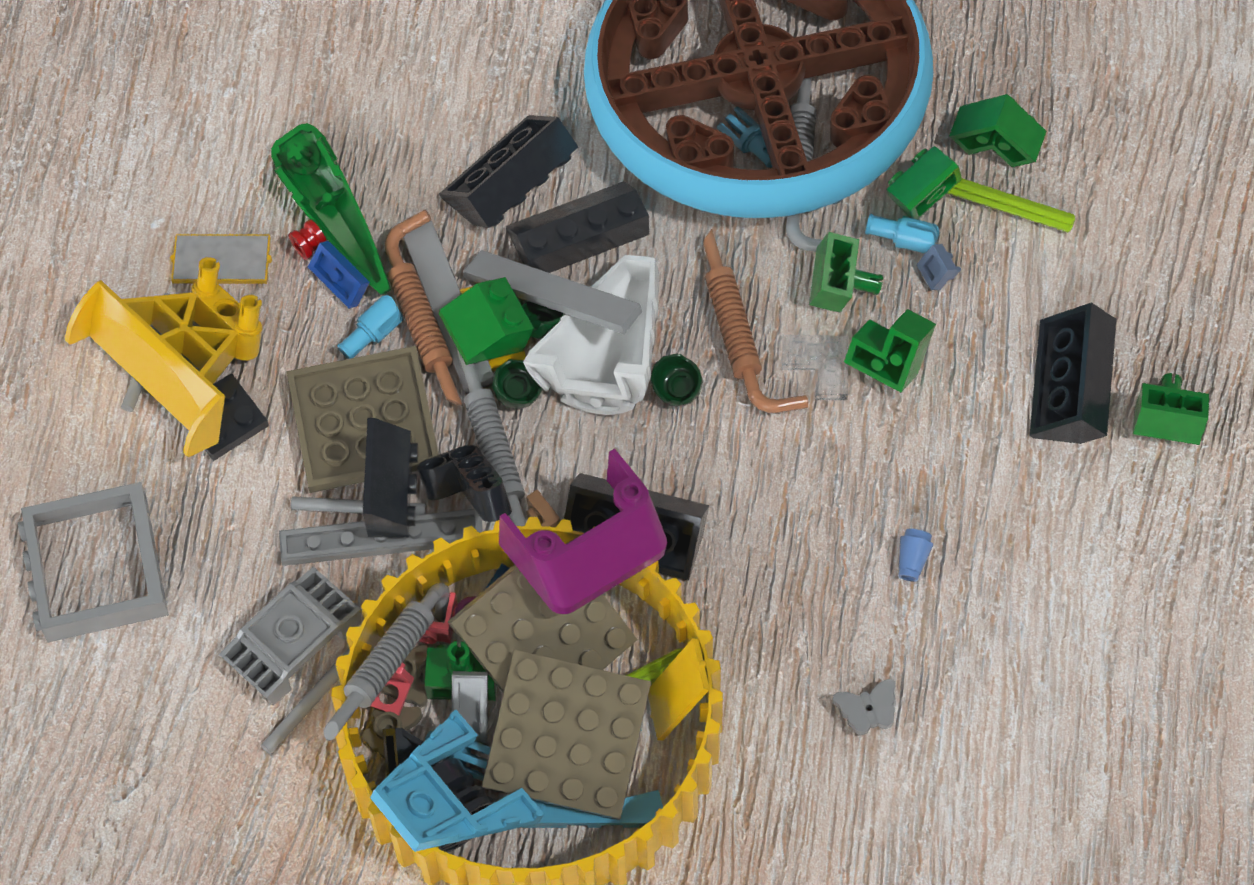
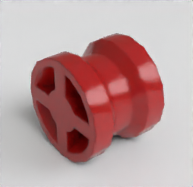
(307, 239)

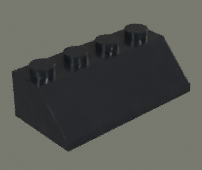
(510, 170)
(580, 228)
(1073, 375)
(682, 520)

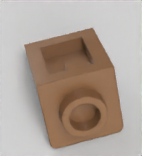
(540, 508)

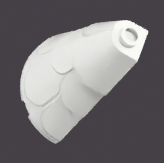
(595, 365)

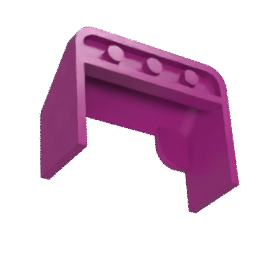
(598, 559)

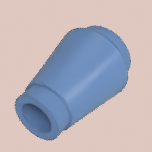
(914, 551)

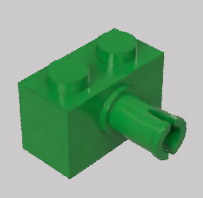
(837, 274)
(1171, 412)
(441, 664)

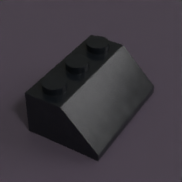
(389, 480)

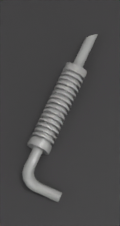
(805, 121)
(492, 438)
(389, 655)

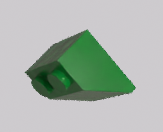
(924, 182)
(487, 322)

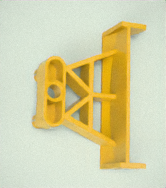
(156, 360)

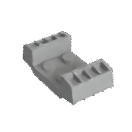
(290, 633)

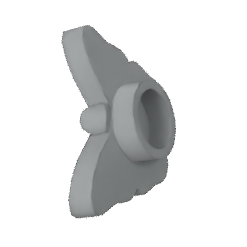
(880, 701)

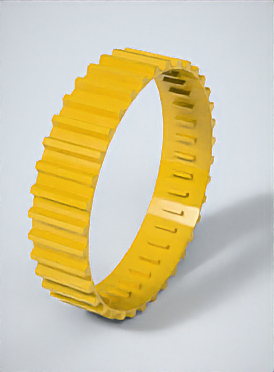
(479, 554)

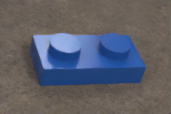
(338, 274)

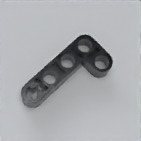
(466, 472)

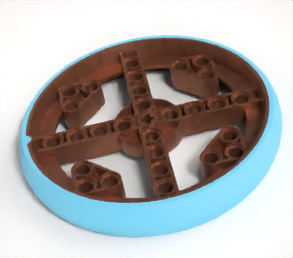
(757, 71)

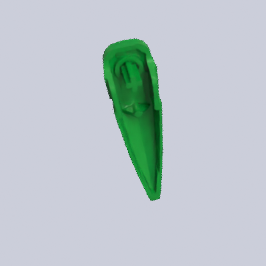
(320, 189)

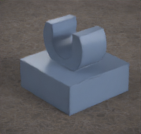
(937, 267)

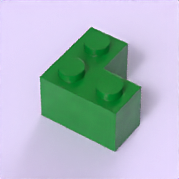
(999, 126)
(891, 354)

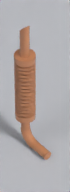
(417, 309)
(737, 332)

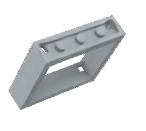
(105, 616)

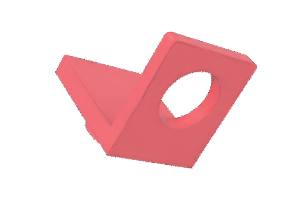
(441, 631)
(403, 682)

